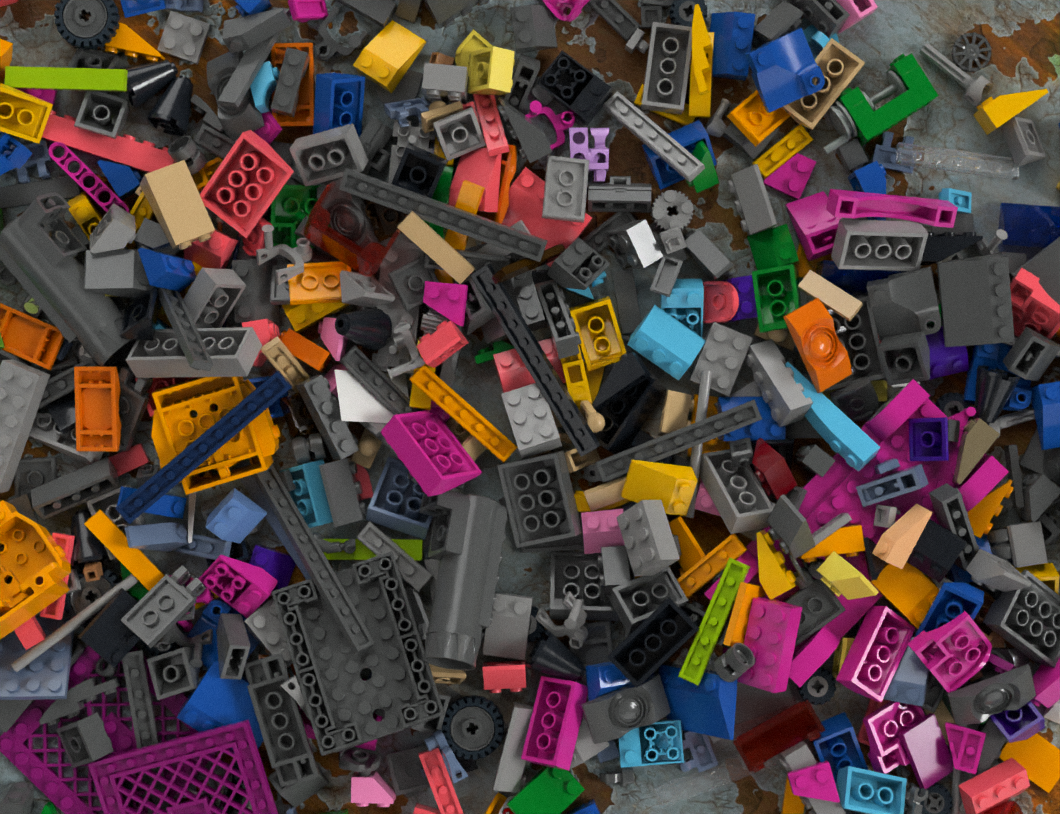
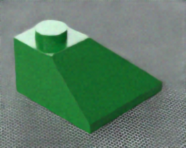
(773, 248)

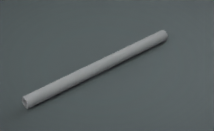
(701, 414)
(72, 624)

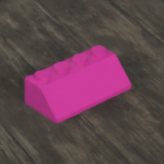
(875, 653)

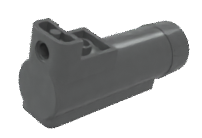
(46, 262)
(469, 546)

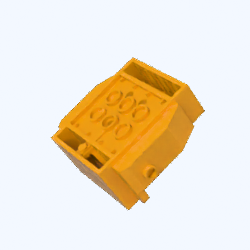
(176, 429)
(35, 569)

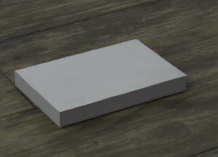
(565, 189)

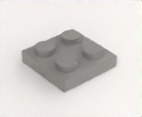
(184, 37)

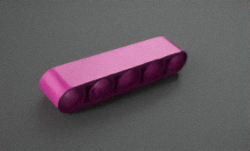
(83, 173)

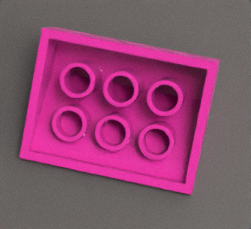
(429, 451)

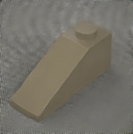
(973, 445)

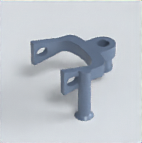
(438, 740)

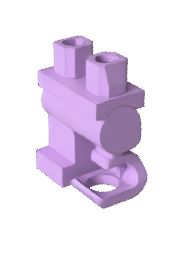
(597, 156)

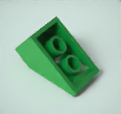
(775, 296)
(546, 793)

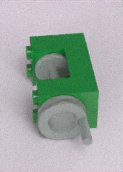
(857, 116)

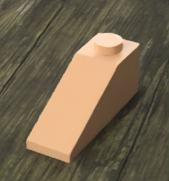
(902, 536)

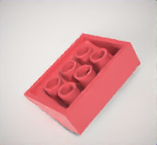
(246, 183)
(526, 205)

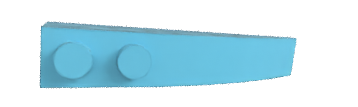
(836, 427)

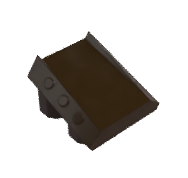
(384, 219)
(297, 415)

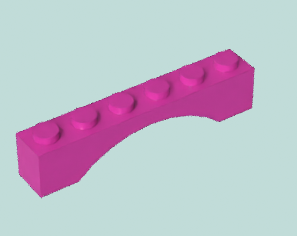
(863, 204)

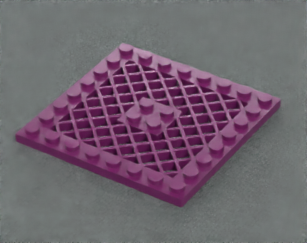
(121, 735)
(235, 735)

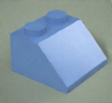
(234, 517)

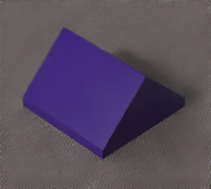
(928, 439)

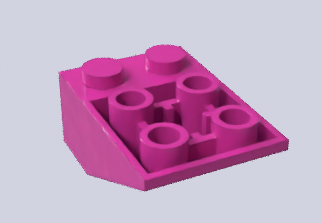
(813, 225)
(238, 583)

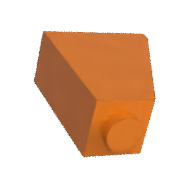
(306, 350)

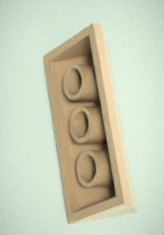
(839, 69)

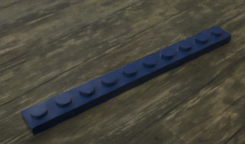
(204, 447)

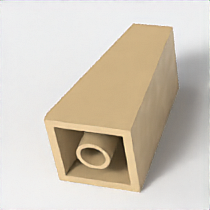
(177, 205)

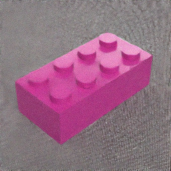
(772, 639)
(555, 723)

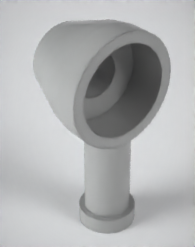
(715, 125)

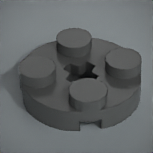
(359, 760)

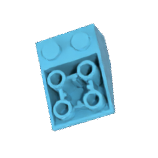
(686, 303)
(652, 745)

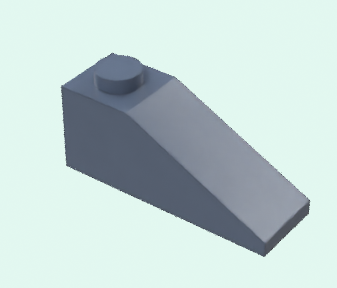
(892, 485)
(157, 536)

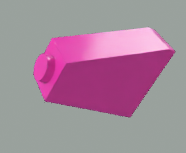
(1047, 685)

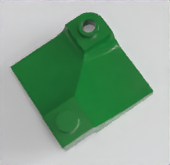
(289, 210)

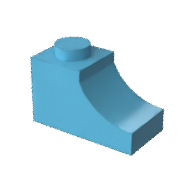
(264, 86)

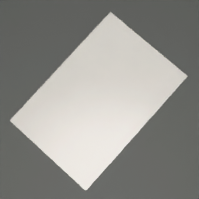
(359, 403)

